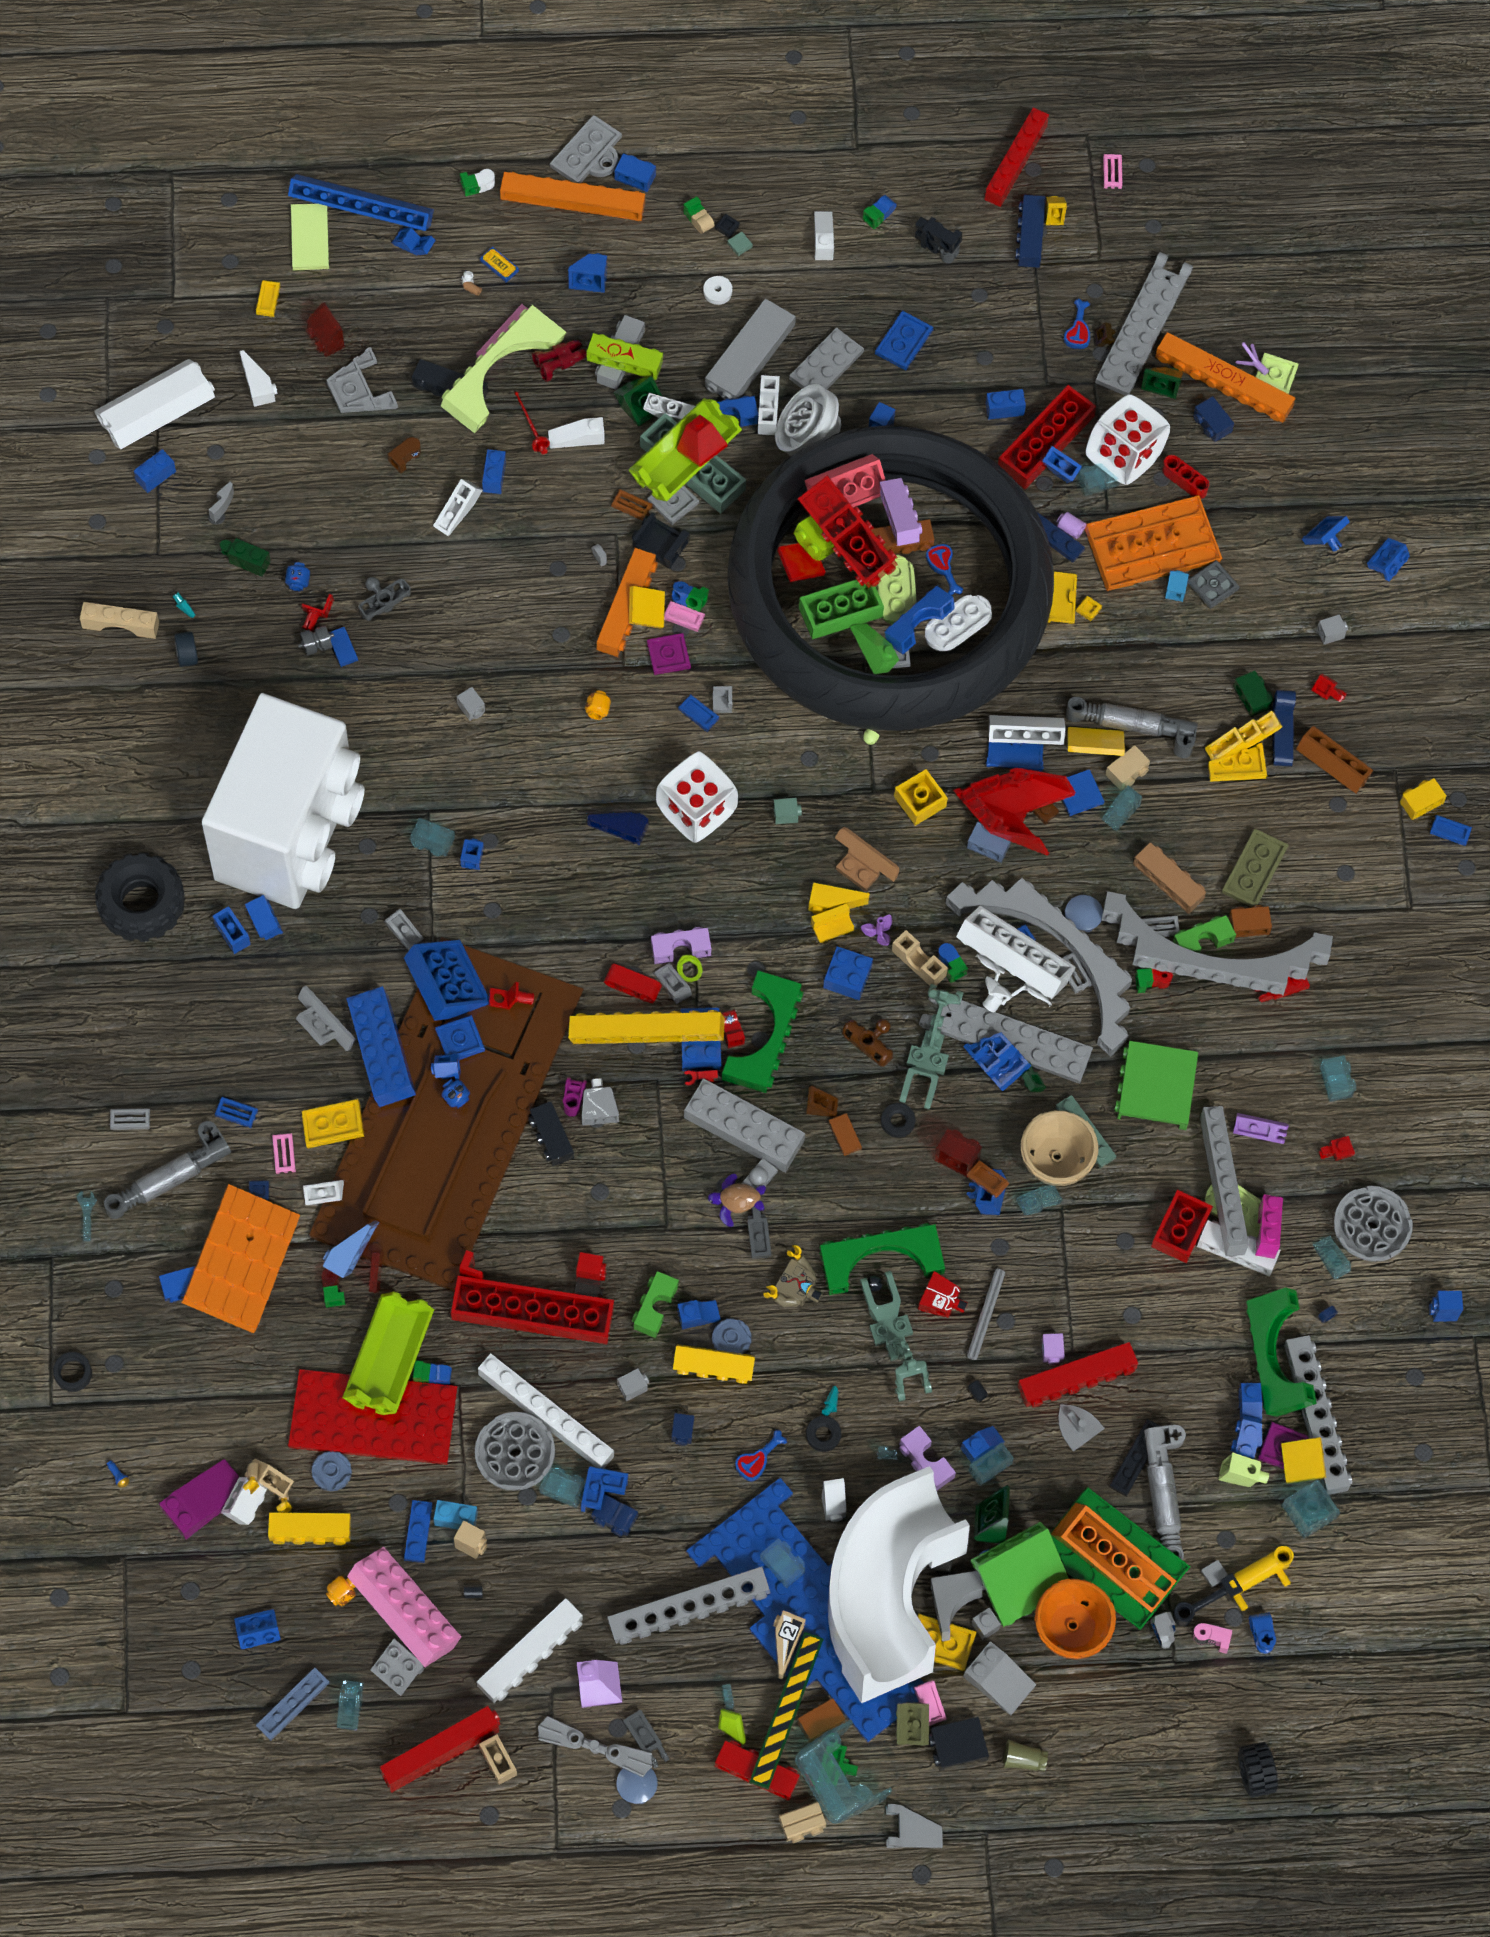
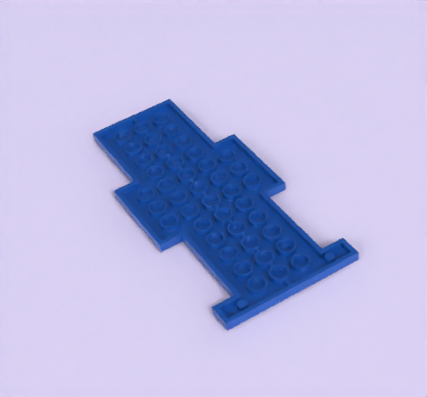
(738, 1548)

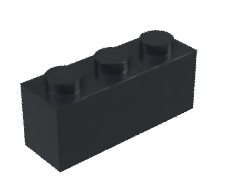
(551, 1134)

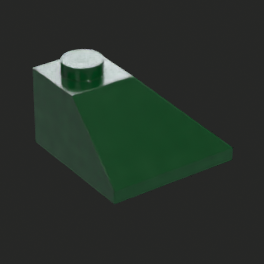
(1162, 381)
(633, 398)

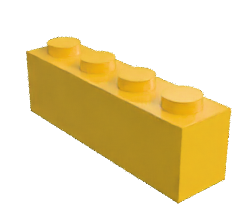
(713, 1362)
(309, 1528)

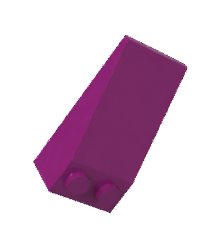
(200, 1499)

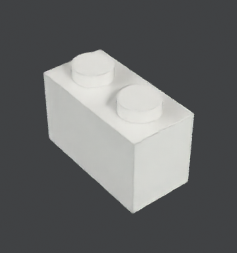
(242, 1504)

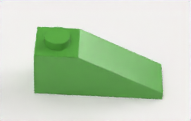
(875, 648)

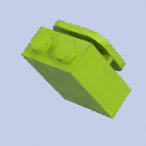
(810, 538)

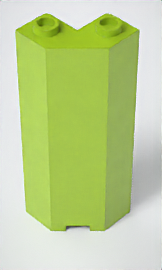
(665, 468)
(388, 1353)

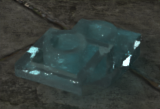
(1039, 1198)

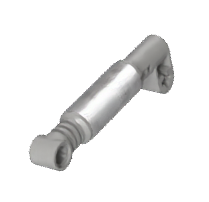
(1162, 1484)

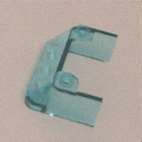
(828, 1781)

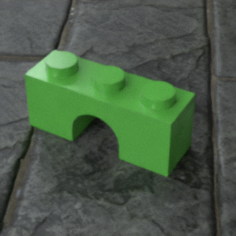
(1217, 930)
(660, 1289)

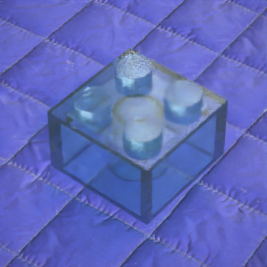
(1310, 1508)

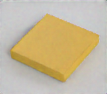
(646, 607)
(1303, 1460)

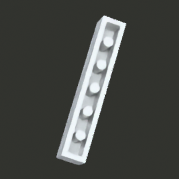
(530, 1651)

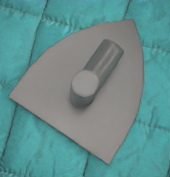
(1077, 1425)

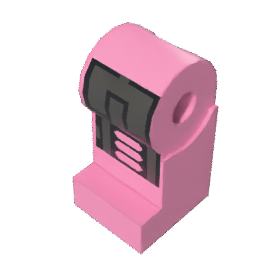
(1213, 1635)

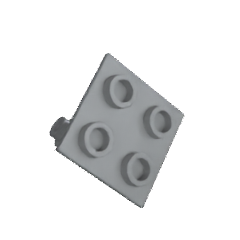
(397, 1667)

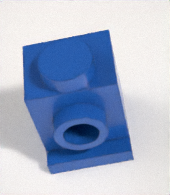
(467, 859)
(446, 1066)

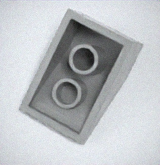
(999, 1678)

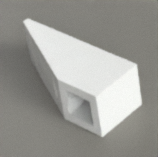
(659, 405)

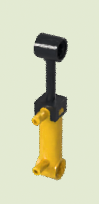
(1235, 1584)

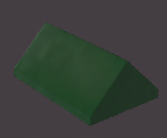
(992, 1517)

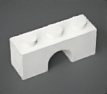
(768, 405)

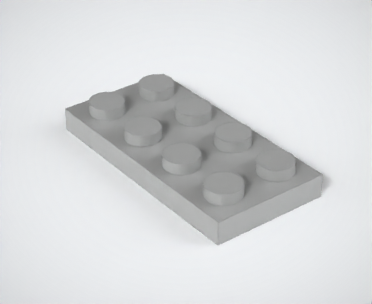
(827, 361)

